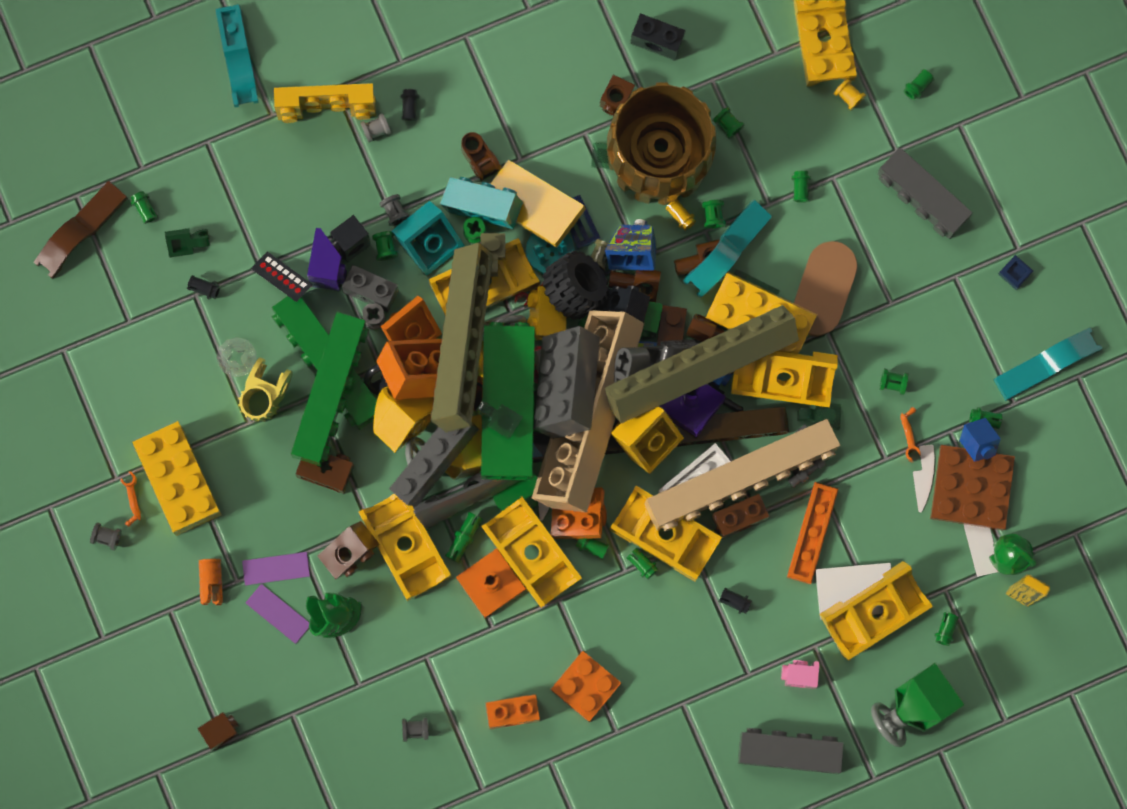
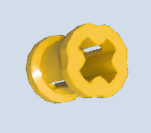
(849, 94)

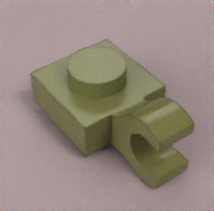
(496, 246)

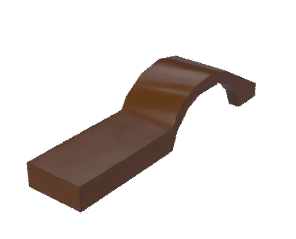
(80, 227)

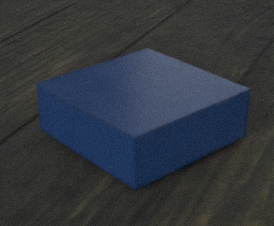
(1015, 272)

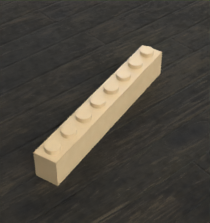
(741, 475)

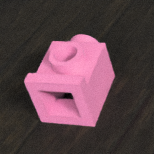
(800, 674)

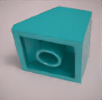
(428, 237)

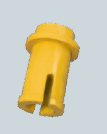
(681, 215)

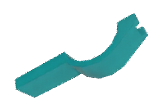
(236, 55)
(729, 248)
(1046, 364)

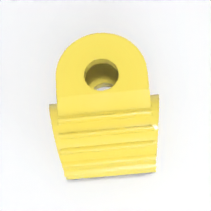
(255, 383)

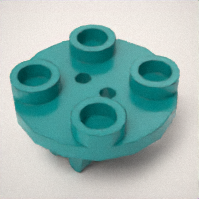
(539, 254)

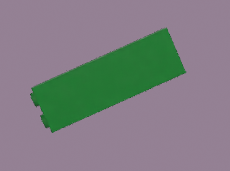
(510, 382)

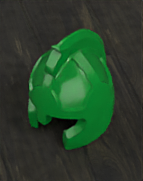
(1012, 555)
(332, 615)

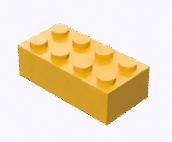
(742, 300)
(177, 478)

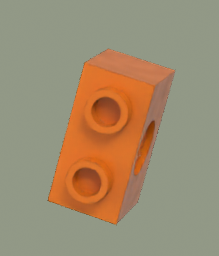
(512, 712)

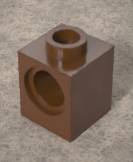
(618, 86)
(219, 730)

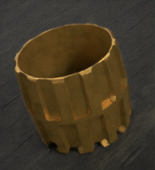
(664, 117)

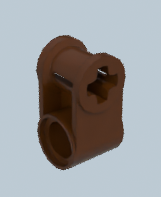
(480, 160)

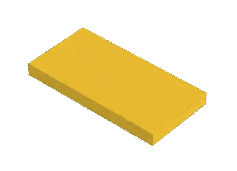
(544, 208)

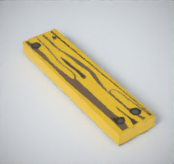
(1028, 590)

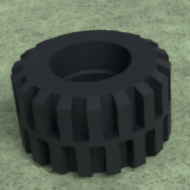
(575, 285)

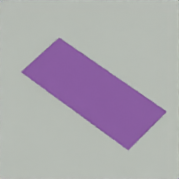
(275, 568)
(278, 613)

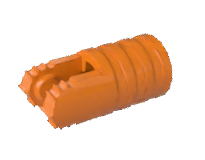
(210, 581)

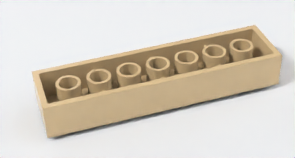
(575, 460)

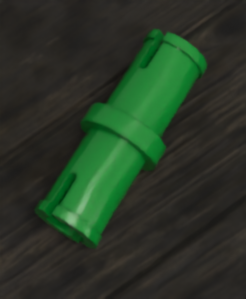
(464, 537)

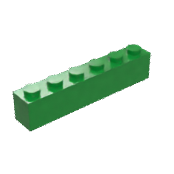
(311, 338)
(329, 389)

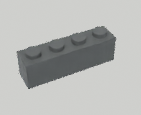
(924, 193)
(431, 464)
(790, 752)

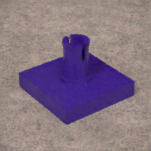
(694, 408)

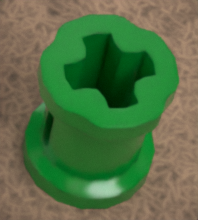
(728, 122)
(713, 214)
(470, 224)
(384, 246)
(902, 379)

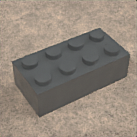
(566, 382)

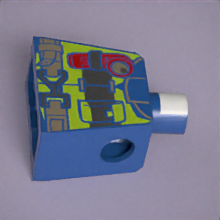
(632, 247)

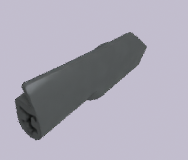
(634, 359)
(475, 490)

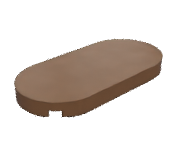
(827, 285)

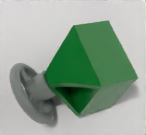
(919, 703)

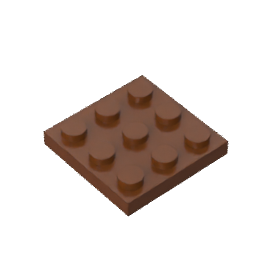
(972, 490)

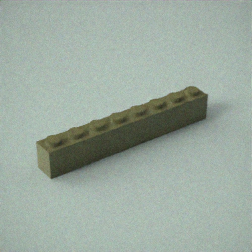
(462, 338)
(702, 364)

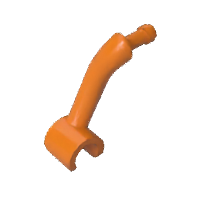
(909, 433)
(132, 499)

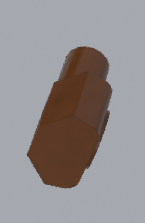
(687, 264)
(649, 277)
(703, 328)

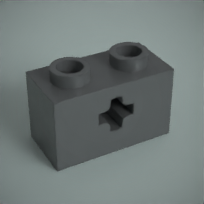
(370, 288)

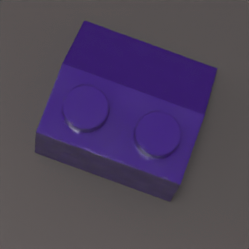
(325, 264)

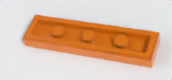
(812, 533)

